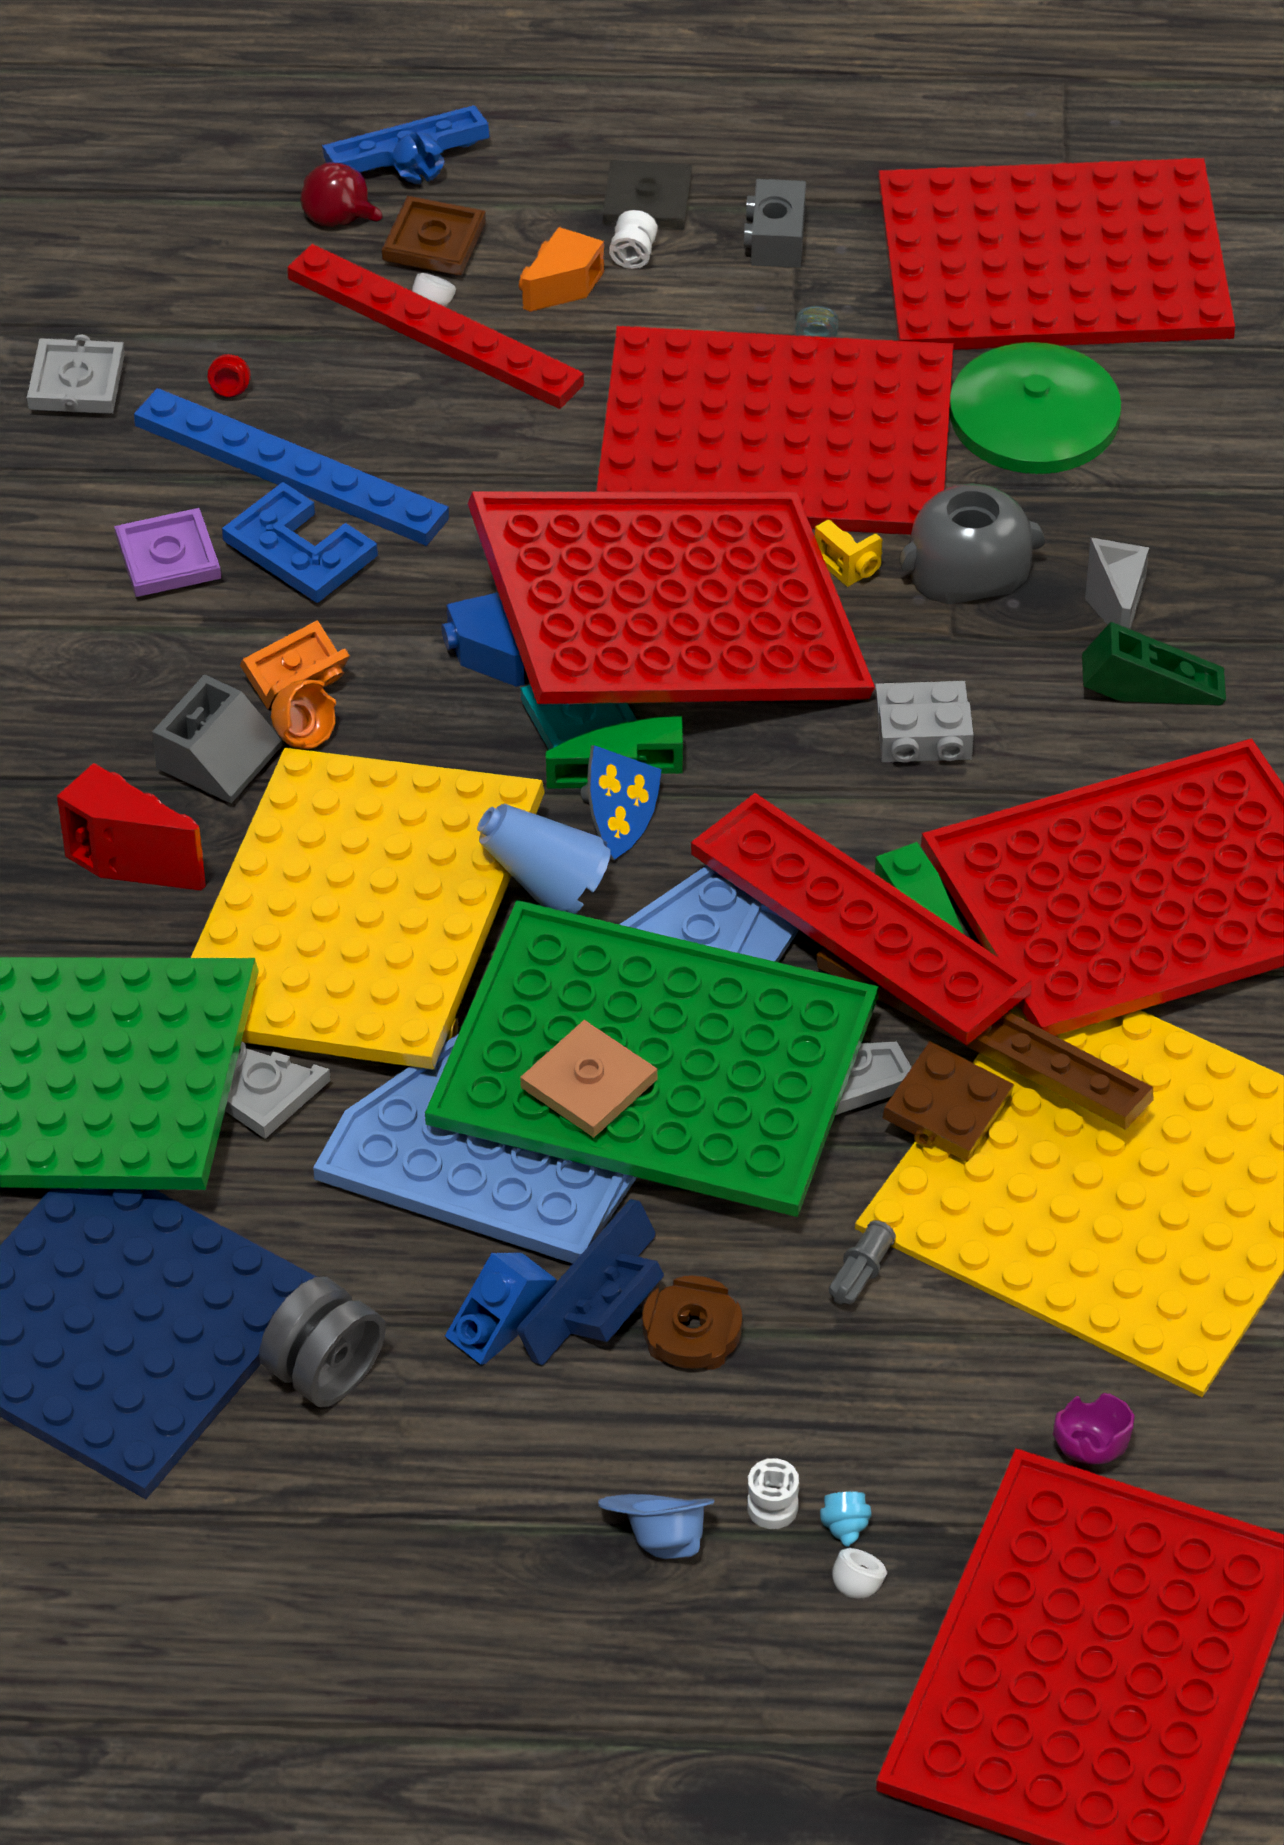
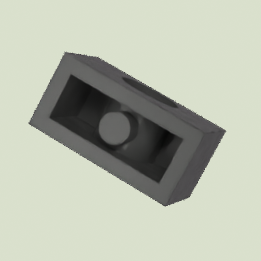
(777, 223)

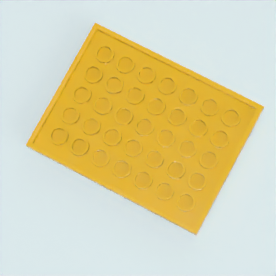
(363, 903)

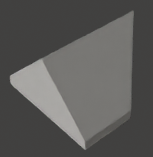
(1115, 579)

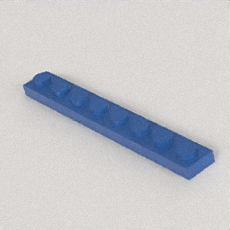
(292, 464)

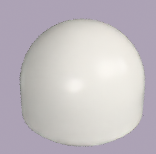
(434, 288)
(854, 1579)

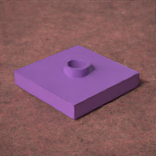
(167, 552)

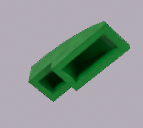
(646, 740)

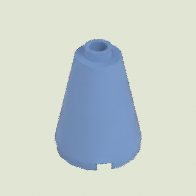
(544, 855)

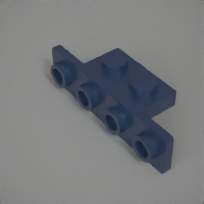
(597, 1288)

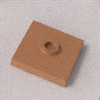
(589, 1078)

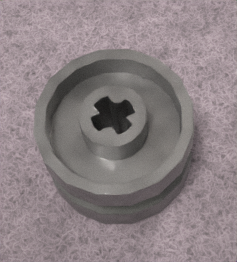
(322, 1341)

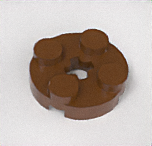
(686, 1346)

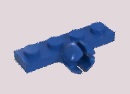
(412, 146)

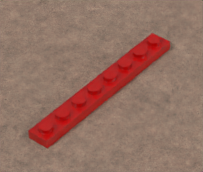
(436, 326)

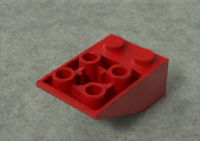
(128, 833)

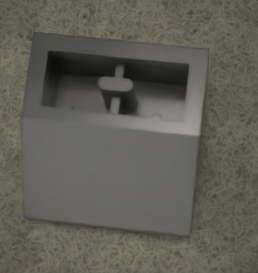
(214, 740)

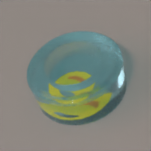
(817, 322)

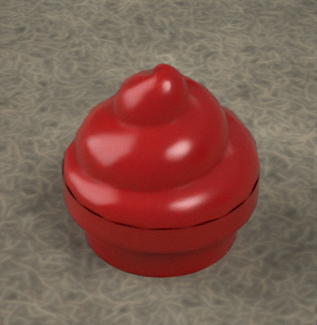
(229, 375)

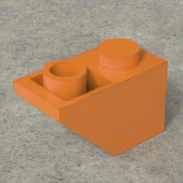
(563, 270)

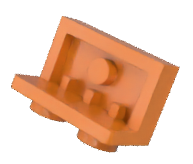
(299, 656)

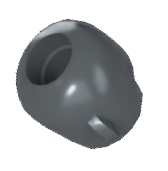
(970, 545)

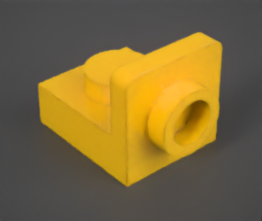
(844, 556)

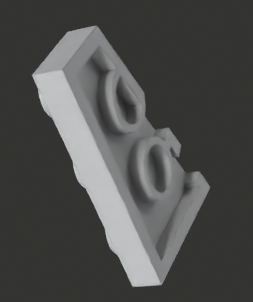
(270, 1089)

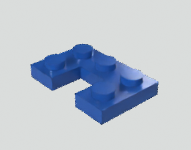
(268, 538)

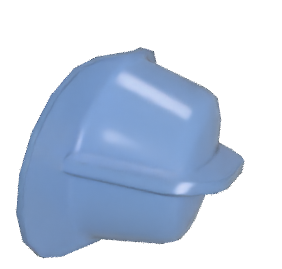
(662, 1524)

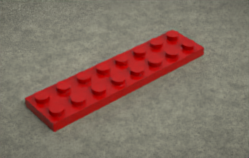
(861, 918)

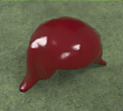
(336, 196)

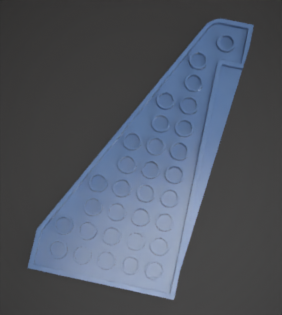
(502, 1189)

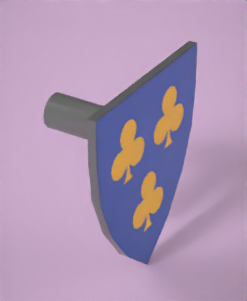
(620, 797)

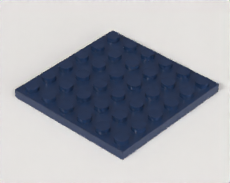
(129, 1326)

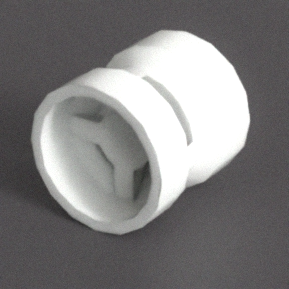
(633, 239)
(773, 1493)

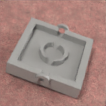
(75, 375)

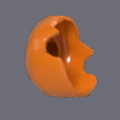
(303, 714)

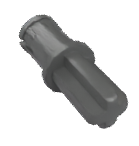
(862, 1262)

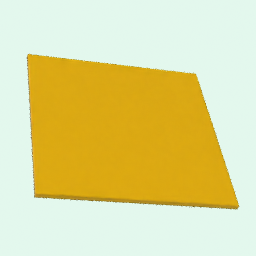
(1117, 1235)

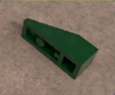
(1149, 671)

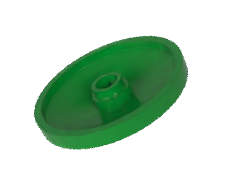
(1035, 408)

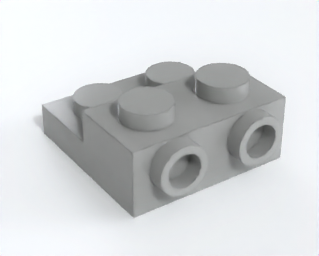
(924, 721)

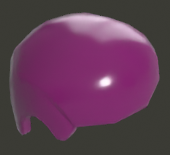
(1095, 1430)

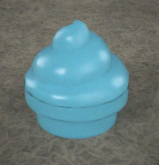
(845, 1515)

